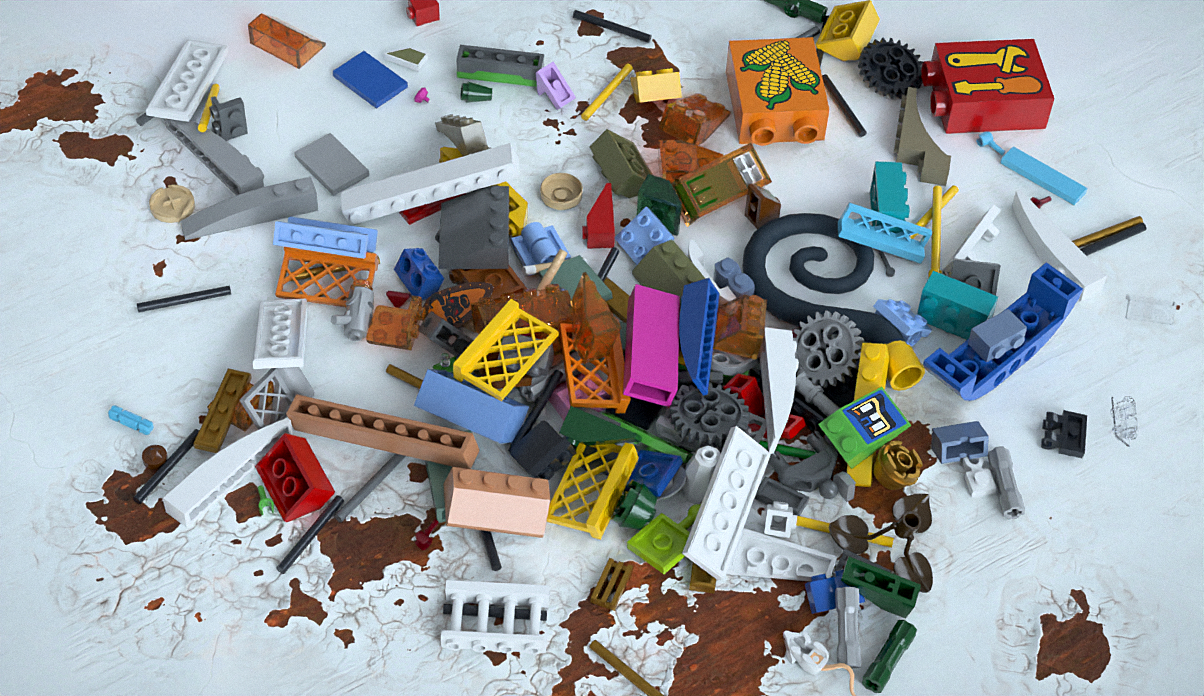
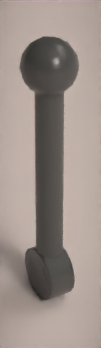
(889, 270)

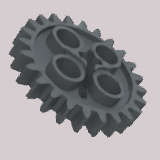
(708, 416)

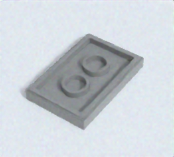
(331, 164)

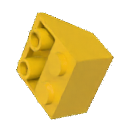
(656, 87)

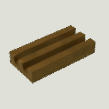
(618, 567)

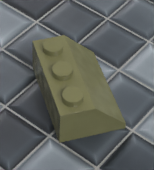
(620, 163)
(666, 269)

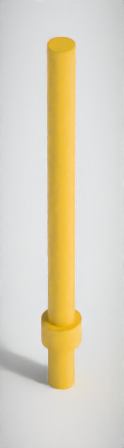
(936, 230)

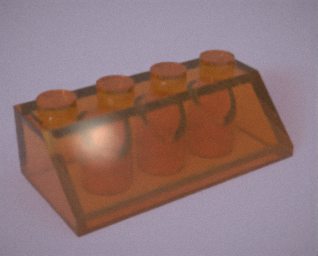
(547, 305)

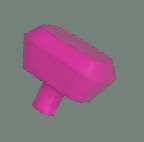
(421, 95)

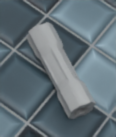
(538, 383)
(1010, 497)
(847, 608)

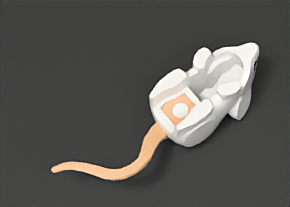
(811, 655)

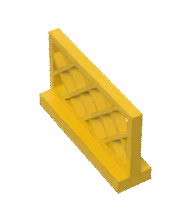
(486, 343)
(609, 495)

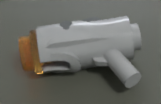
(358, 310)

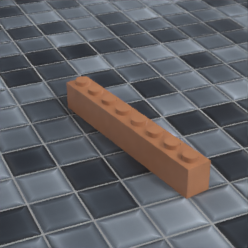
(383, 432)

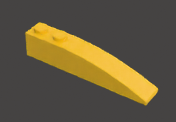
(871, 376)

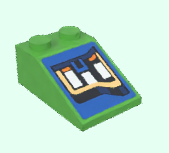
(864, 426)

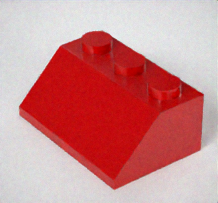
(294, 478)

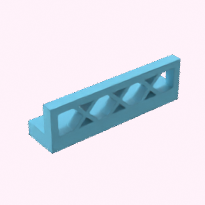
(880, 236)

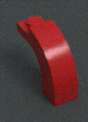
(749, 391)

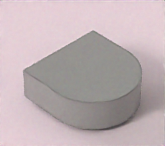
(845, 485)

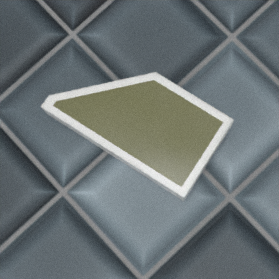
(407, 57)

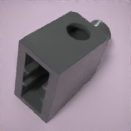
(440, 331)

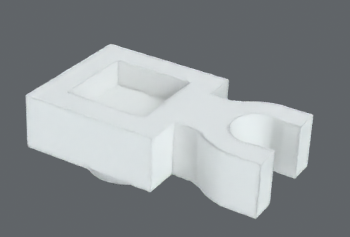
(978, 479)

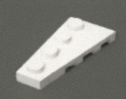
(776, 558)

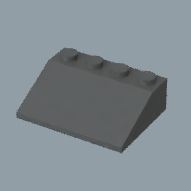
(475, 230)

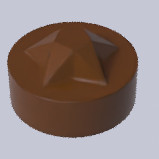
(154, 456)

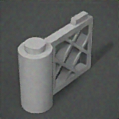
(288, 382)

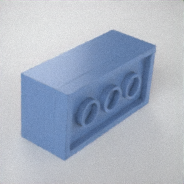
(470, 406)

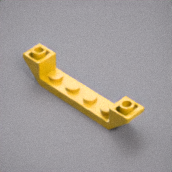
(517, 204)

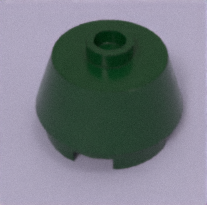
(635, 507)

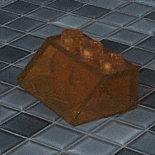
(283, 40)
(741, 326)

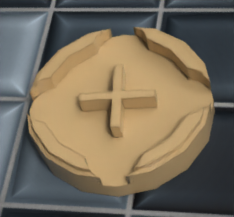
(172, 203)

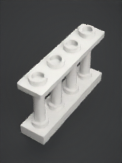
(496, 594)

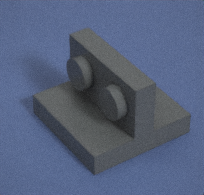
(977, 274)

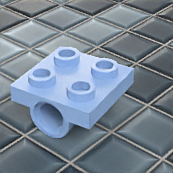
(642, 235)
(537, 244)
(899, 314)

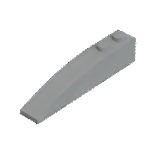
(218, 156)
(253, 208)

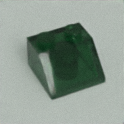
(662, 200)

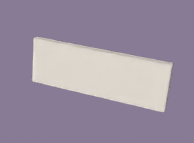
(187, 80)
(280, 334)
(726, 503)

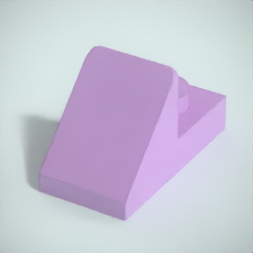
(552, 82)

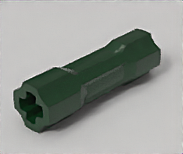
(887, 659)

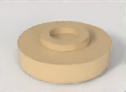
(561, 191)

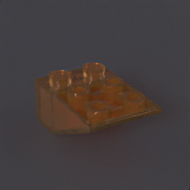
(693, 118)
(592, 322)

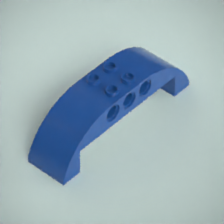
(1040, 309)

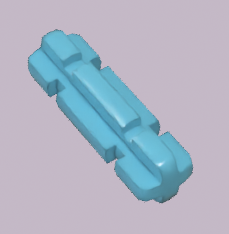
(130, 420)

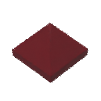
(398, 299)

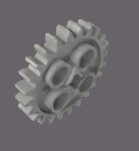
(845, 343)

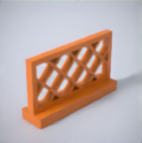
(369, 264)
(614, 370)

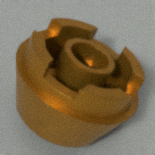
(896, 466)

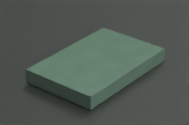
(570, 274)

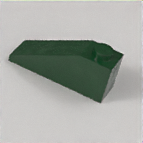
(592, 430)
(881, 587)

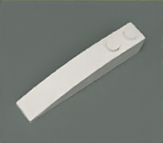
(1056, 247)
(778, 380)
(221, 473)

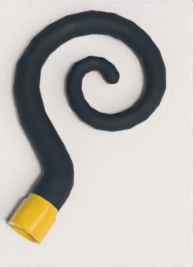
(904, 365)

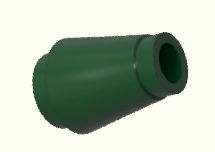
(475, 93)

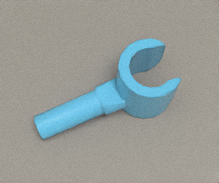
(987, 138)

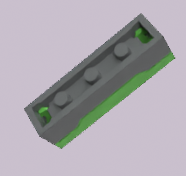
(498, 65)

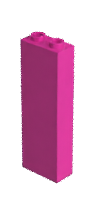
(652, 346)

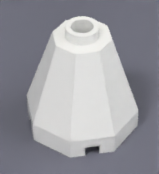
(699, 473)

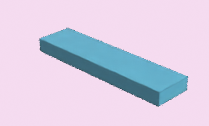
(1043, 175)

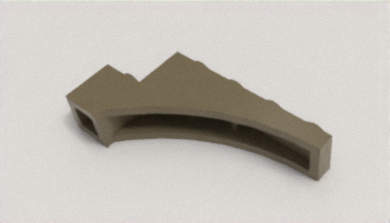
(464, 133)
(917, 146)

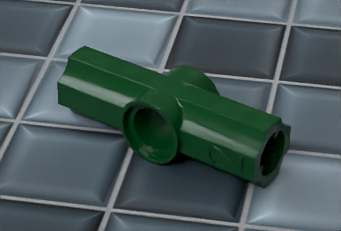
(804, 8)

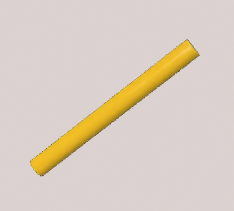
(606, 92)
(206, 112)
(927, 217)
(824, 527)

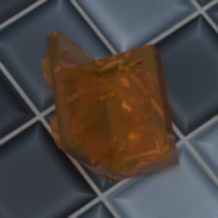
(396, 326)

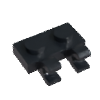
(1072, 433)

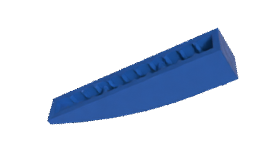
(697, 329)

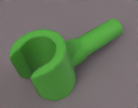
(264, 501)

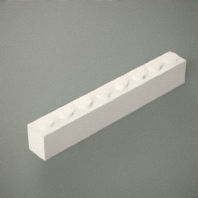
(430, 184)

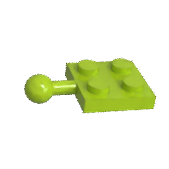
(663, 540)

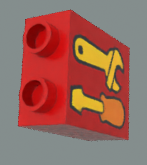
(988, 86)

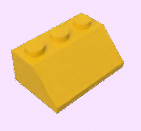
(848, 30)

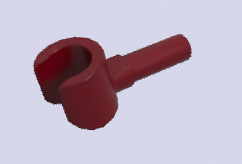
(1039, 202)
(423, 540)

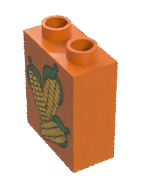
(777, 91)

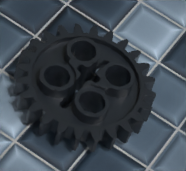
(890, 67)

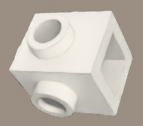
(778, 529)

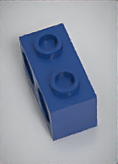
(418, 273)

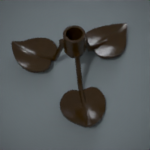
(912, 517)

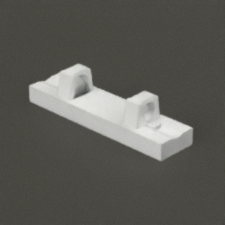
(983, 229)

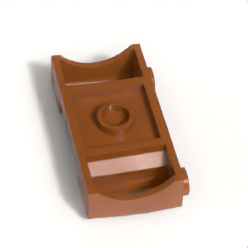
(501, 279)

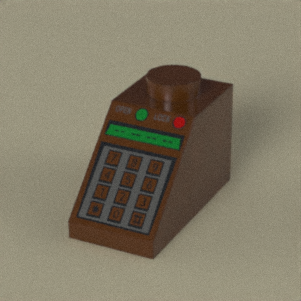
(761, 206)

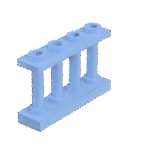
(325, 237)

